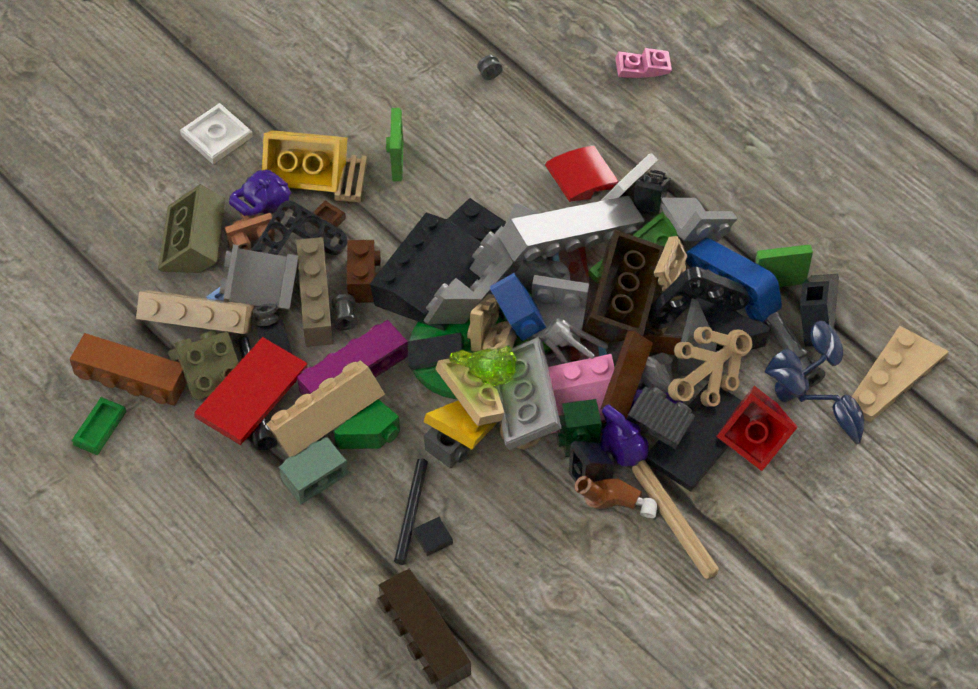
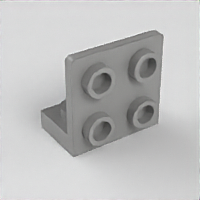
(560, 300)

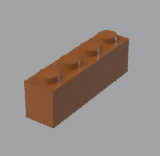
(128, 369)

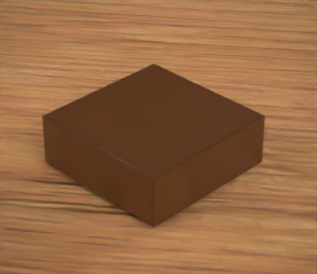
(330, 214)

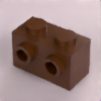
(361, 268)

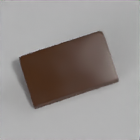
(662, 343)

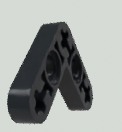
(297, 226)
(665, 312)

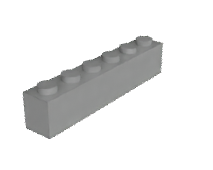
(569, 228)

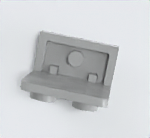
(695, 223)

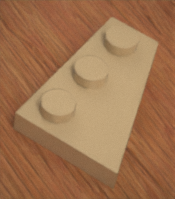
(477, 398)

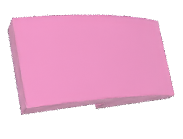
(649, 64)

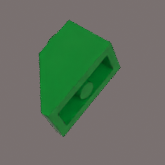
(368, 428)

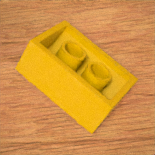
(305, 159)

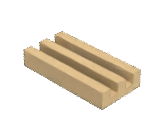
(353, 161)
(670, 262)

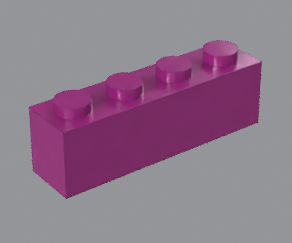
(378, 349)

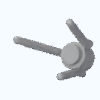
(559, 333)

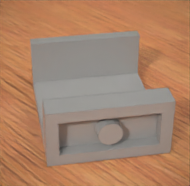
(259, 278)

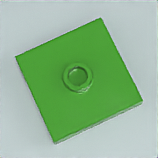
(395, 144)

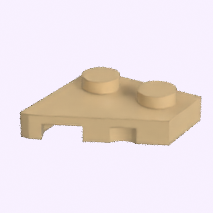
(481, 320)

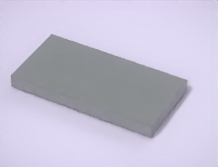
(528, 398)

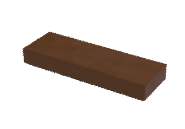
(627, 373)

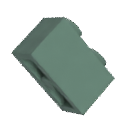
(313, 470)

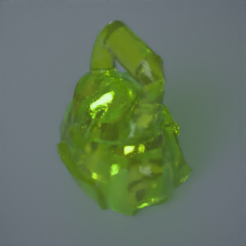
(488, 364)

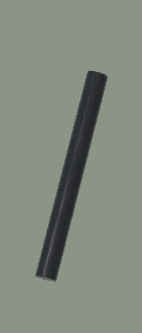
(410, 512)

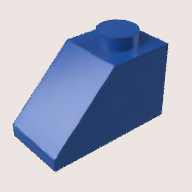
(518, 307)

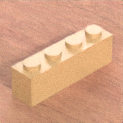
(194, 311)
(325, 408)

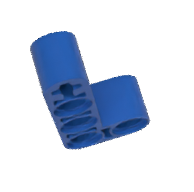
(759, 282)

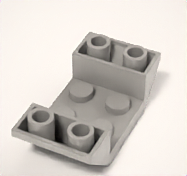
(455, 302)

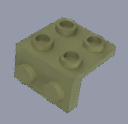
(205, 361)

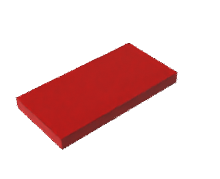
(250, 391)

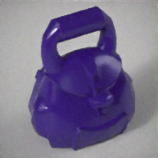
(262, 191)
(622, 438)

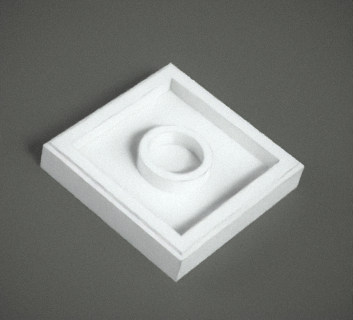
(216, 133)
(631, 177)

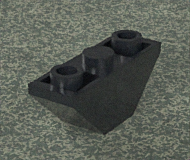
(650, 190)
(818, 302)
(726, 320)

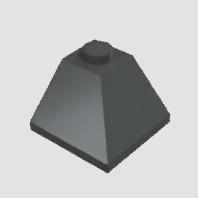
(694, 320)

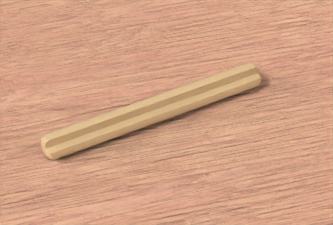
(675, 520)

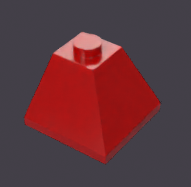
(757, 428)

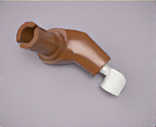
(614, 492)

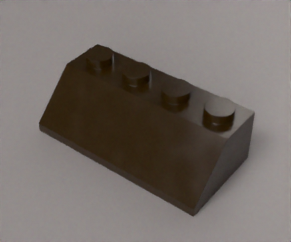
(623, 288)

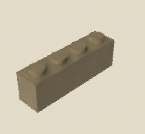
(314, 292)

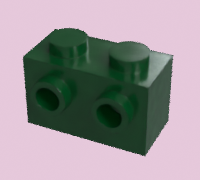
(580, 423)

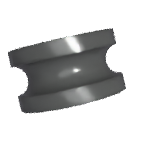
(489, 67)
(265, 314)

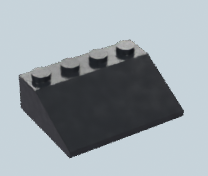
(424, 261)

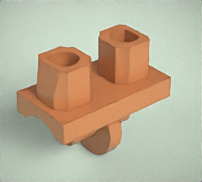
(248, 230)

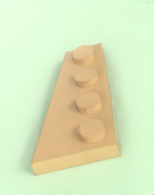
(896, 370)

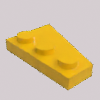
(457, 424)

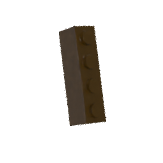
(424, 630)

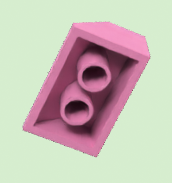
(582, 381)

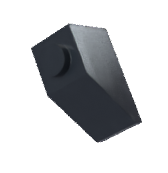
(590, 461)

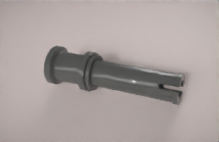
(789, 341)

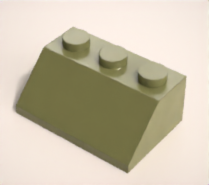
(192, 232)

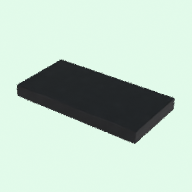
(699, 446)

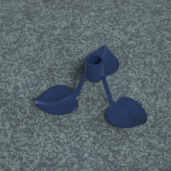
(793, 384)

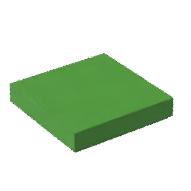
(787, 264)

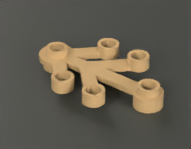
(713, 364)

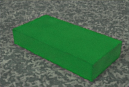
(99, 426)

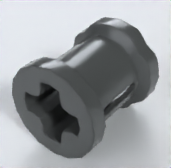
(344, 312)

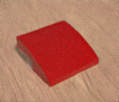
(581, 173)

